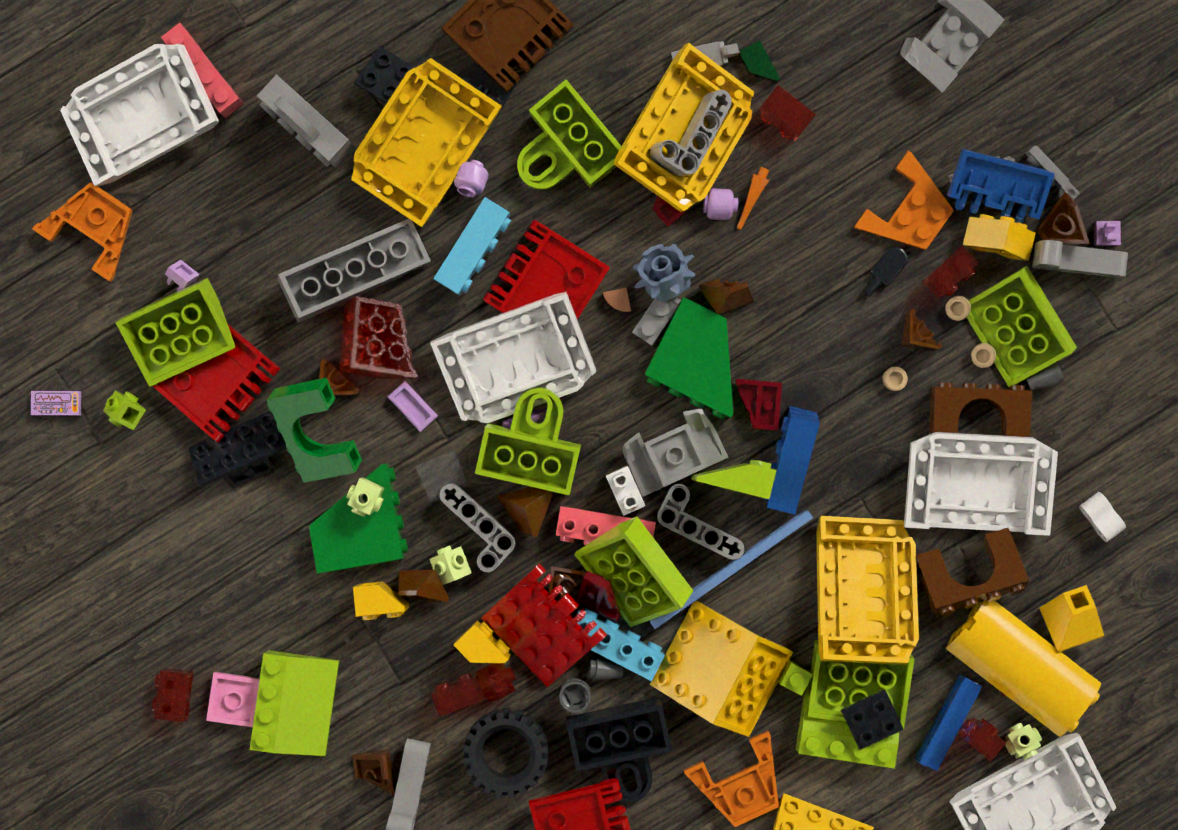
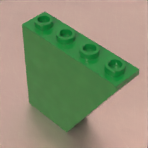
(695, 359)
(350, 540)

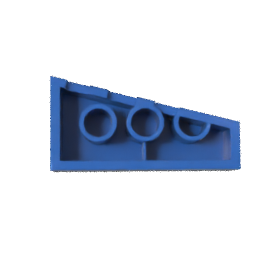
(792, 458)

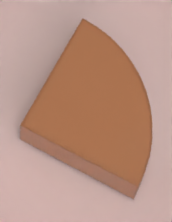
(618, 299)

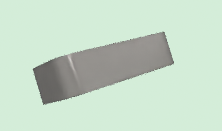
(697, 130)
(1081, 260)
(474, 523)
(701, 527)
(409, 785)

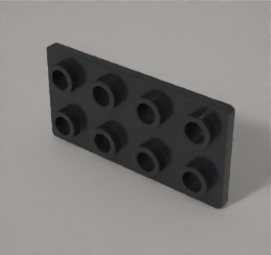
(240, 454)

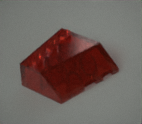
(375, 340)

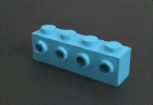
(472, 247)
(625, 647)

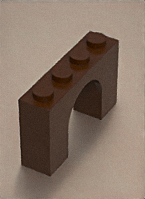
(1012, 405)
(947, 594)

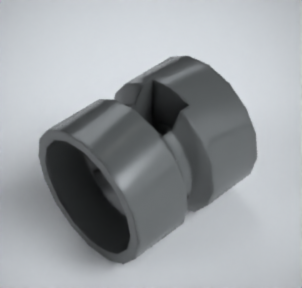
(575, 695)

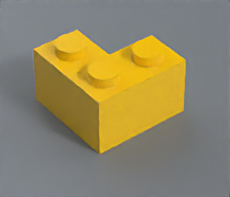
(999, 237)

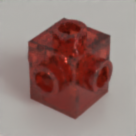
(496, 681)

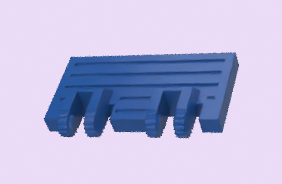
(1001, 183)

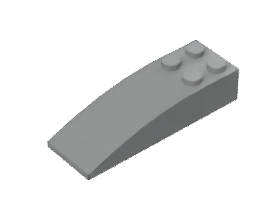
(353, 270)

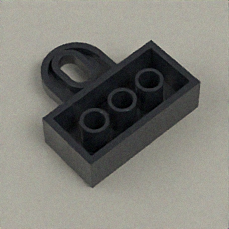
(620, 740)

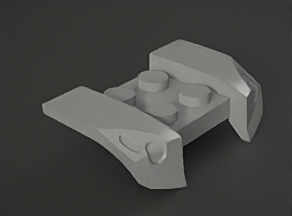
(951, 40)
(674, 453)

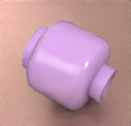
(471, 178)
(720, 204)

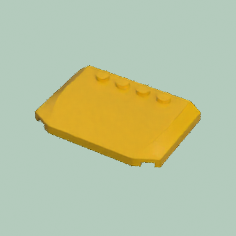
(668, 117)
(422, 140)
(866, 590)

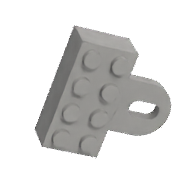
(300, 117)

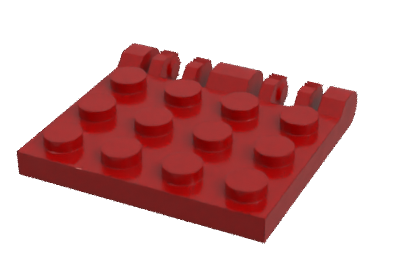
(553, 269)
(211, 385)
(541, 627)
(581, 809)

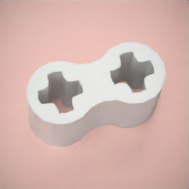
(1102, 516)

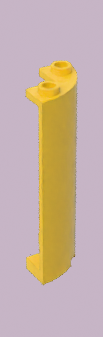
(1024, 667)

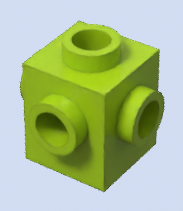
(124, 410)

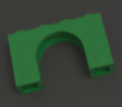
(311, 459)

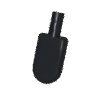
(887, 269)

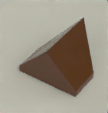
(1064, 223)
(726, 295)
(917, 334)
(338, 382)
(527, 508)
(566, 578)
(422, 585)
(375, 768)

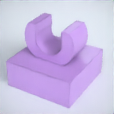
(1107, 233)
(181, 275)

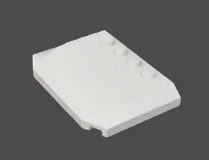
(138, 112)
(511, 353)
(980, 483)
(1043, 792)

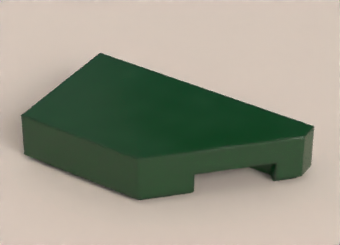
(758, 62)

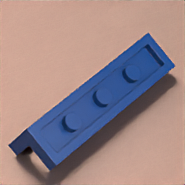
(948, 722)

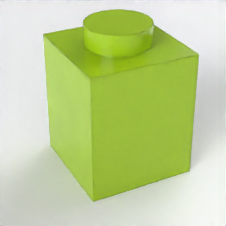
(795, 678)

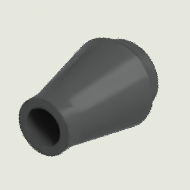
(1047, 377)
(603, 670)

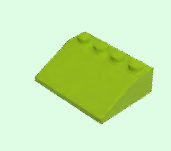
(1019, 326)
(177, 332)
(750, 478)
(638, 572)
(847, 682)
(294, 704)
(835, 741)

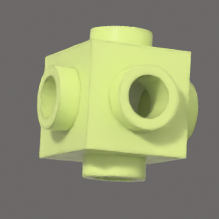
(373, 493)
(450, 564)
(1014, 745)

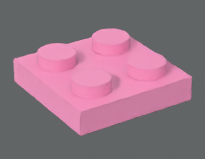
(233, 699)

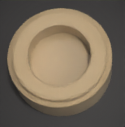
(958, 308)
(983, 355)
(895, 378)

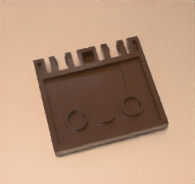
(500, 30)

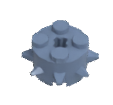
(664, 272)

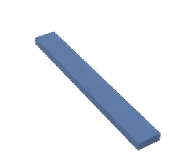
(735, 565)

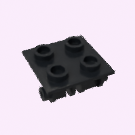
(383, 74)
(484, 83)
(872, 719)

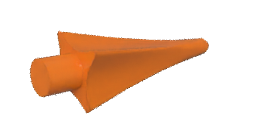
(757, 185)

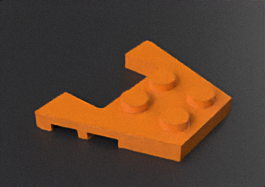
(919, 214)
(96, 216)
(745, 792)

